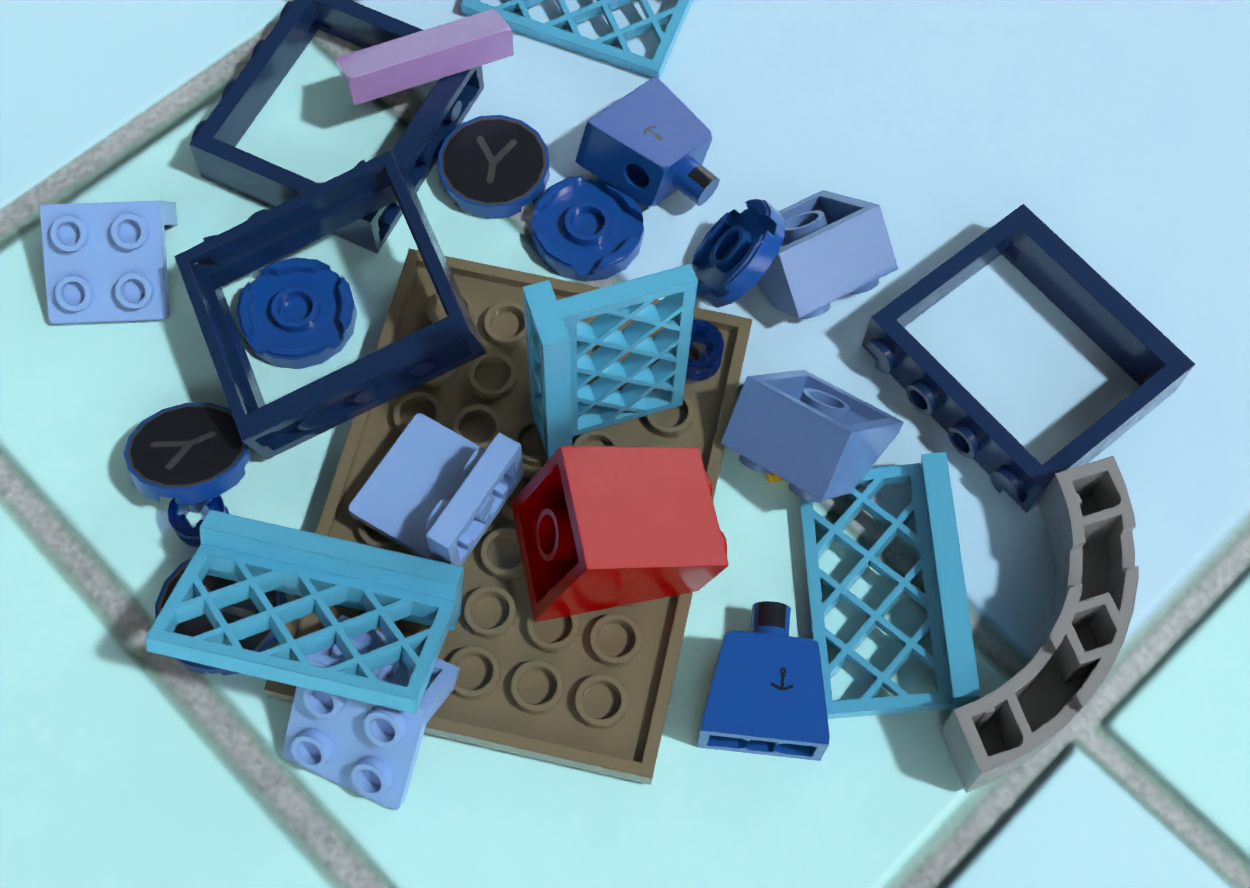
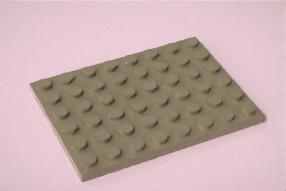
(561, 688)

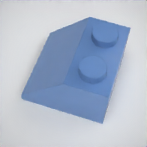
(828, 251)
(808, 433)

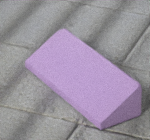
(425, 56)

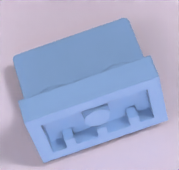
(106, 260)
(438, 490)
(361, 742)

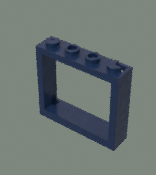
(271, 60)
(1082, 297)
(359, 385)

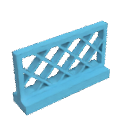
(602, 47)
(561, 368)
(325, 575)
(942, 598)

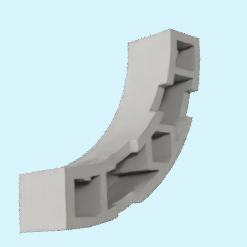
(1087, 625)

